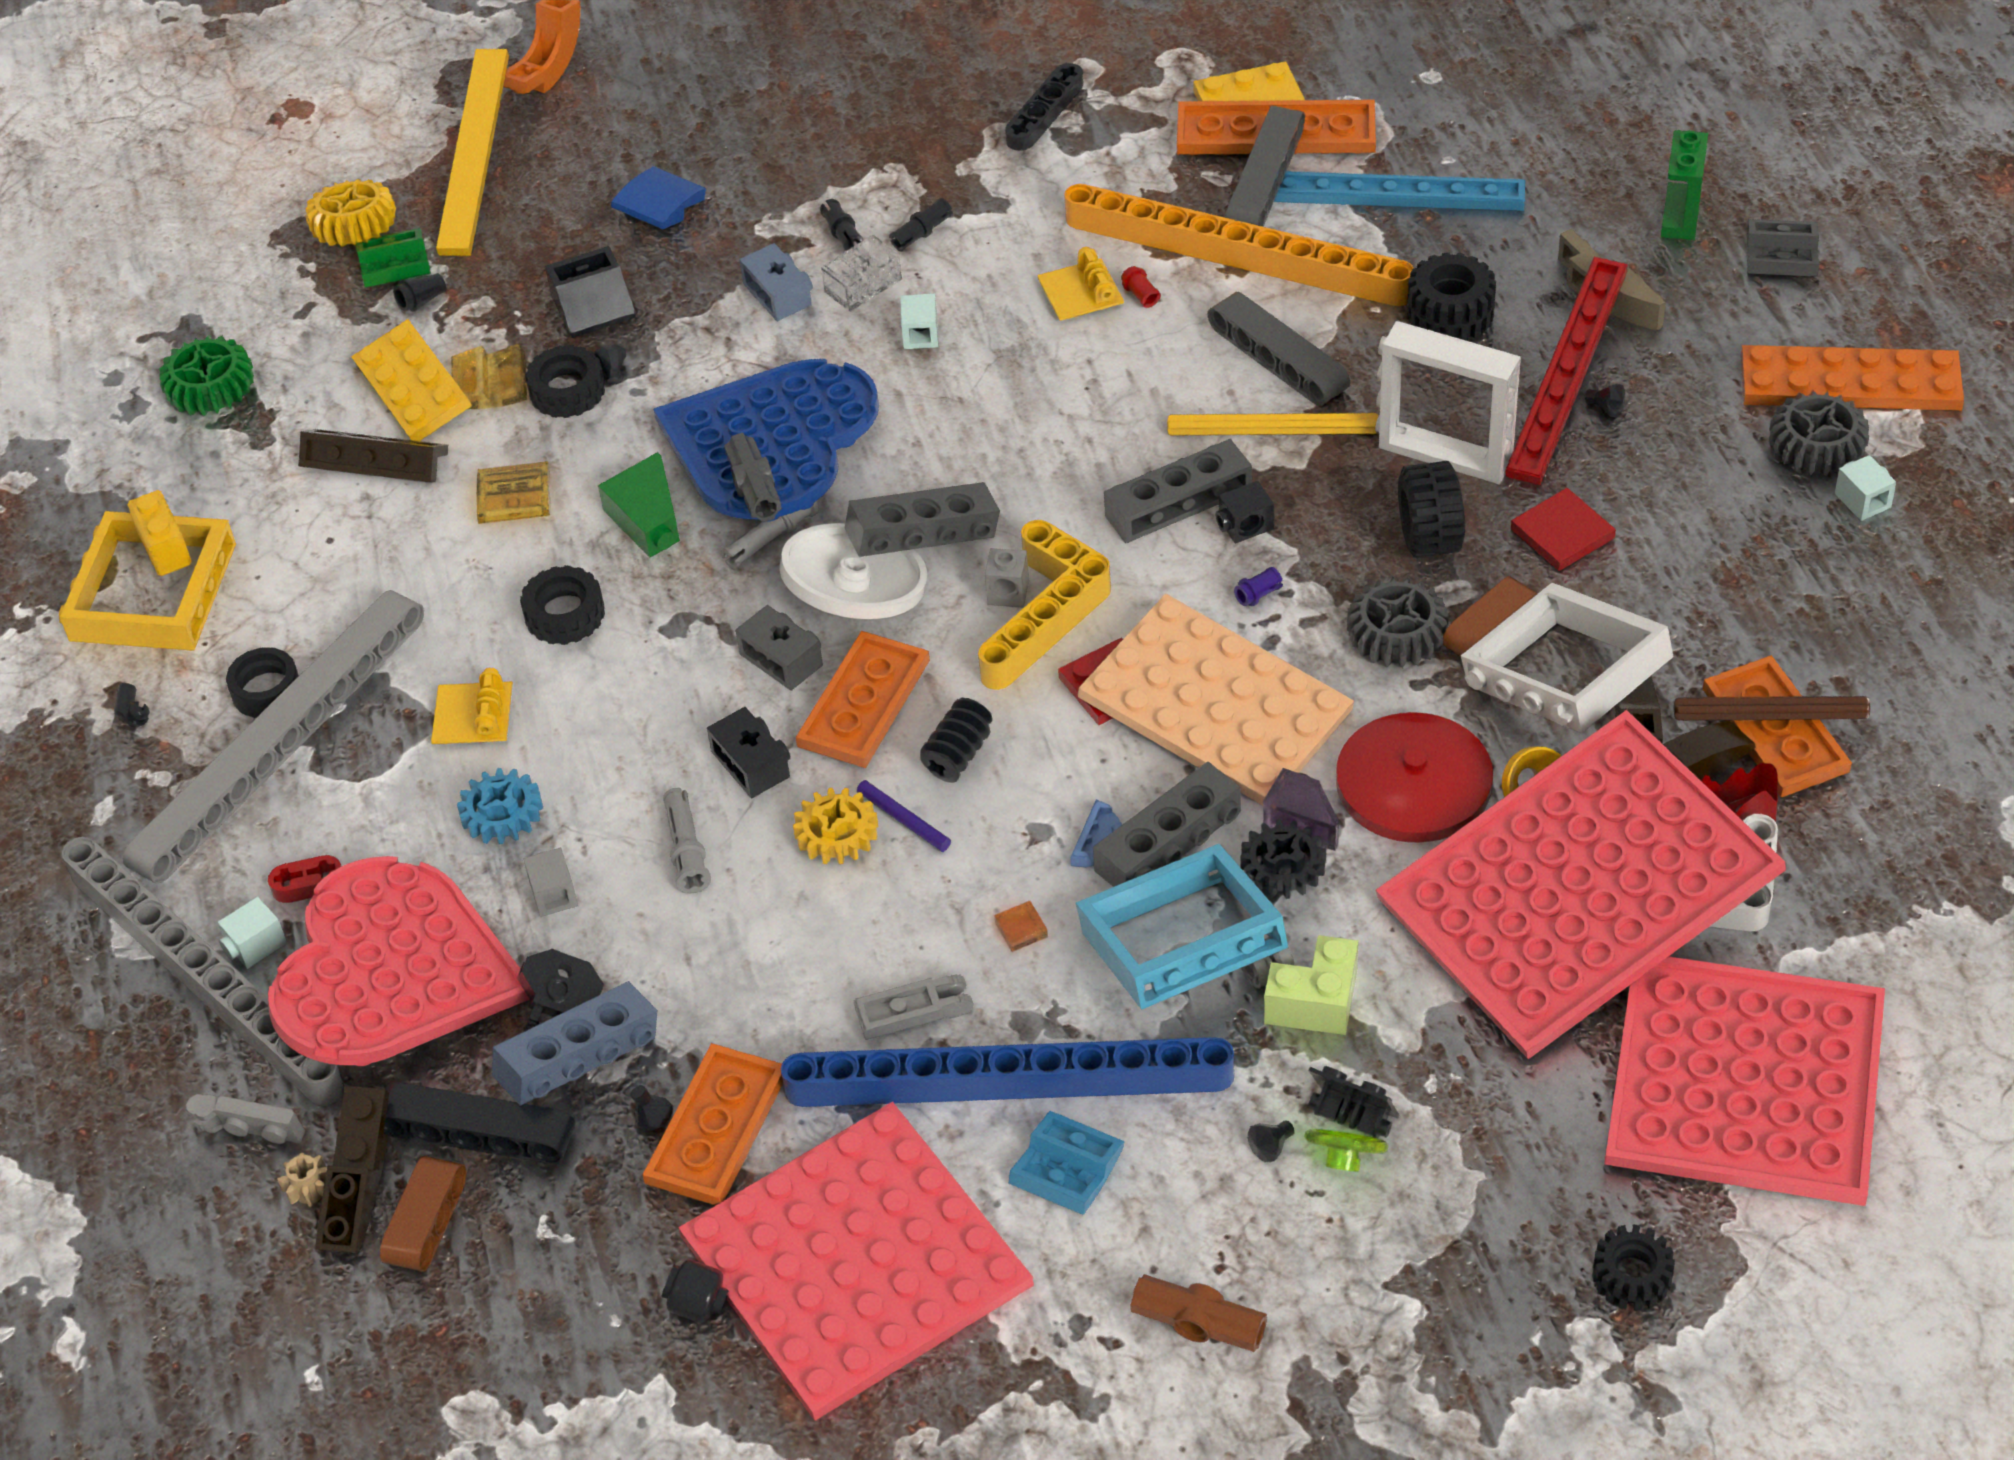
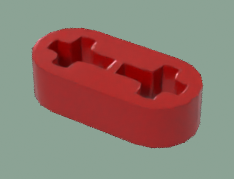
(303, 877)

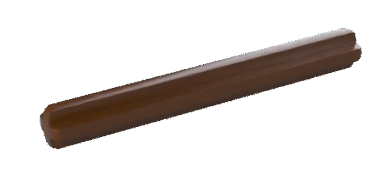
(1771, 708)

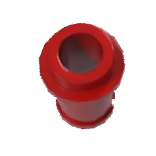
(1135, 280)

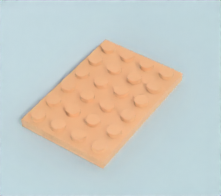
(1215, 697)

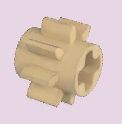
(304, 1179)

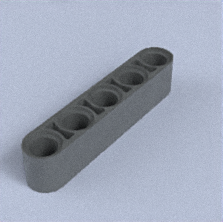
(1266, 166)
(1278, 348)

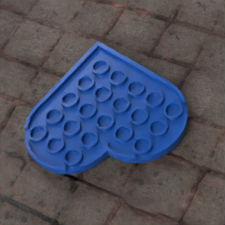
(793, 414)

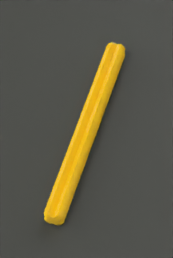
(1272, 424)

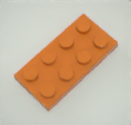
(863, 699)
(1797, 748)
(715, 1125)

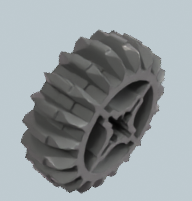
(1818, 432)
(1397, 622)

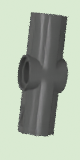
(752, 477)

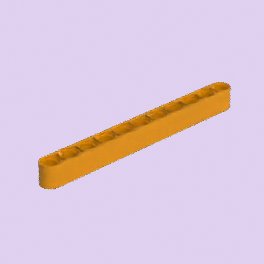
(1238, 244)

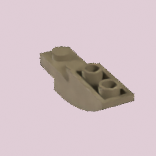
(1635, 300)

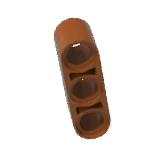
(1486, 614)
(423, 1213)

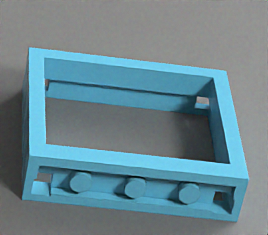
(1198, 960)

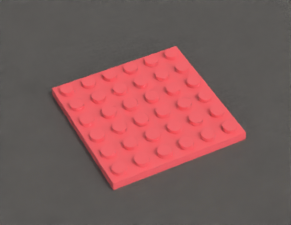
(1748, 1079)
(855, 1259)

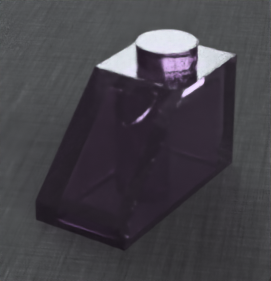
(1303, 800)

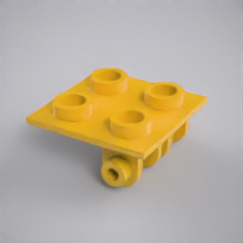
(1081, 286)
(473, 710)

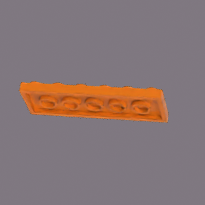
(1235, 125)
(1861, 375)

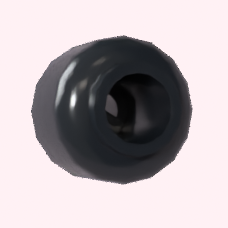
(694, 1291)

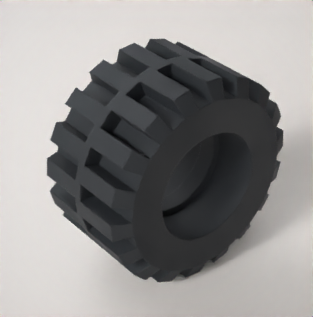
(1452, 295)
(1431, 509)

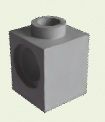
(1006, 577)
(550, 882)

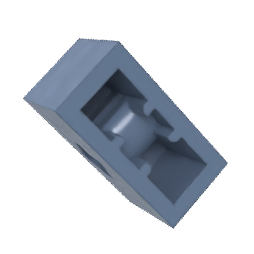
(776, 281)

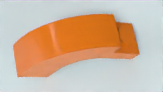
(550, 50)

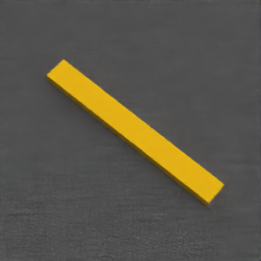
(472, 153)

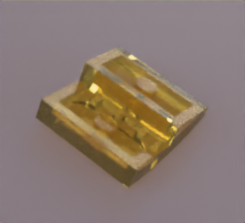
(491, 378)
(513, 492)

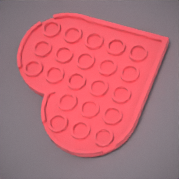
(388, 965)

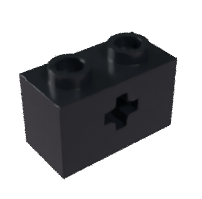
(749, 751)

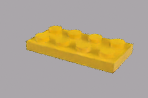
(411, 381)

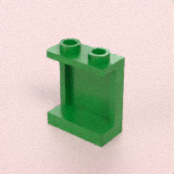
(1683, 199)

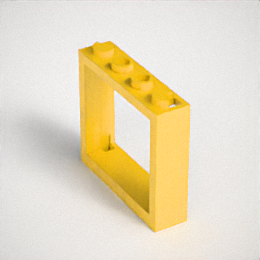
(147, 630)

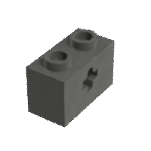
(779, 647)

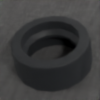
(253, 664)

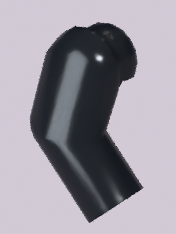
(126, 707)

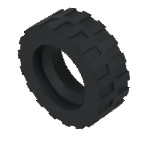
(570, 400)
(567, 626)

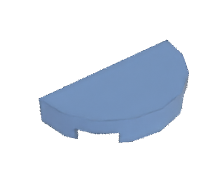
(1098, 826)

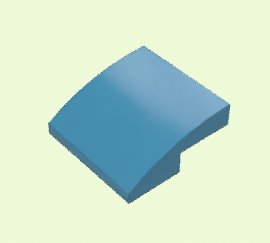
(1066, 1162)

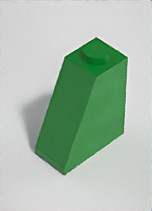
(642, 505)

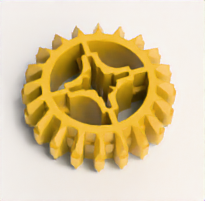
(350, 212)

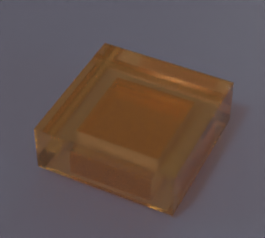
(1021, 926)

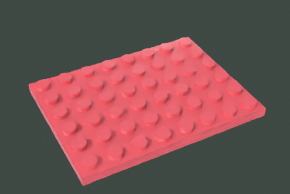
(1579, 882)

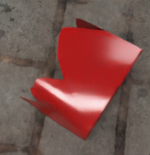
(1759, 781)

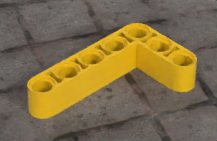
(1078, 587)

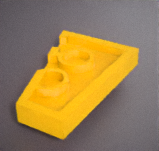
(1254, 84)

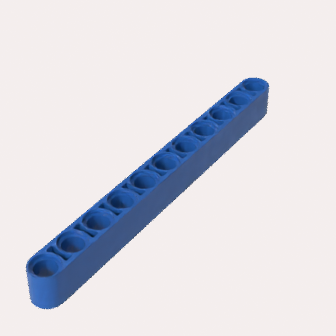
(1027, 1073)

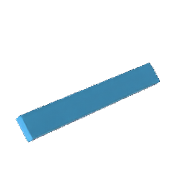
(1402, 191)

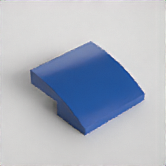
(658, 197)

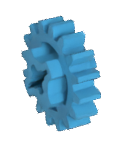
(500, 806)

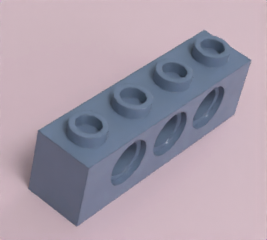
(574, 1043)

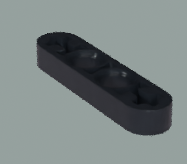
(1050, 108)

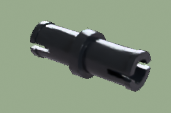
(841, 224)
(921, 224)

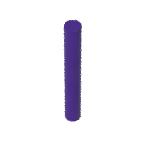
(904, 816)

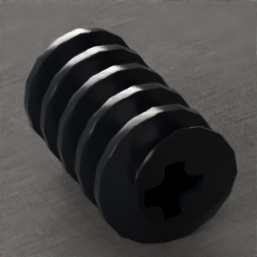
(956, 739)

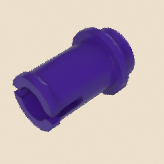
(1251, 590)

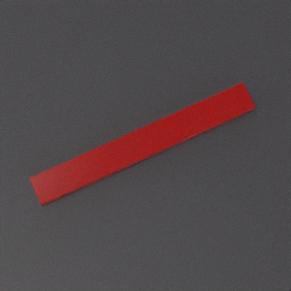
(1566, 371)

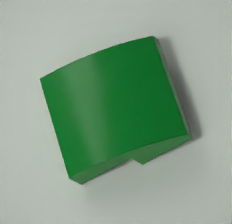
(393, 257)

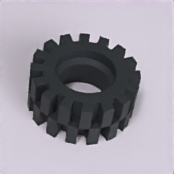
(1637, 1246)

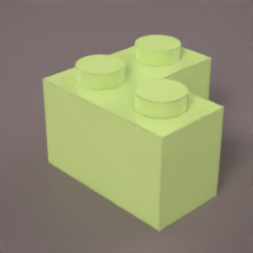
(1314, 996)

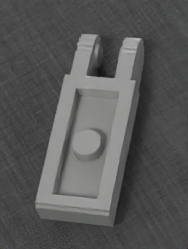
(912, 1005)
(244, 1117)

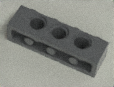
(1176, 490)
(921, 519)
(1169, 826)

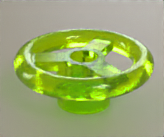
(1345, 1147)

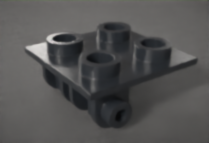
(1367, 1096)

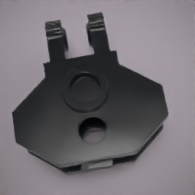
(554, 993)

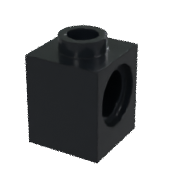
(1245, 512)

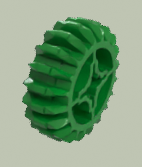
(206, 375)

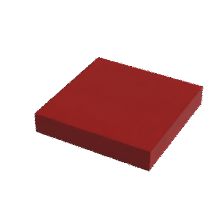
(1563, 529)

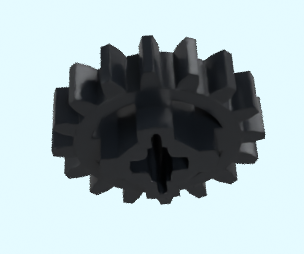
(1283, 858)

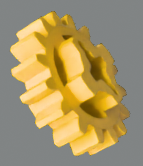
(838, 823)

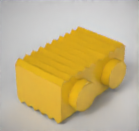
(159, 533)

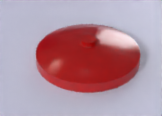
(1414, 777)

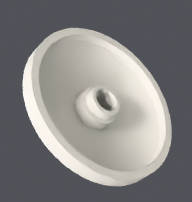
(829, 575)

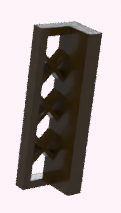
(370, 455)

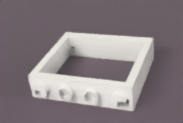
(1458, 357)
(1644, 639)

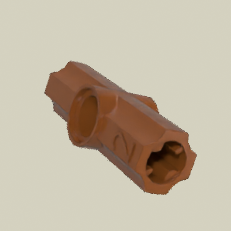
(1198, 1312)

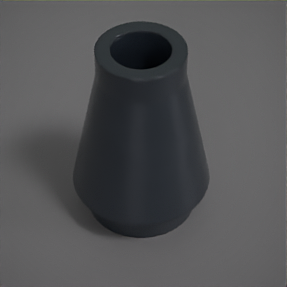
(416, 292)

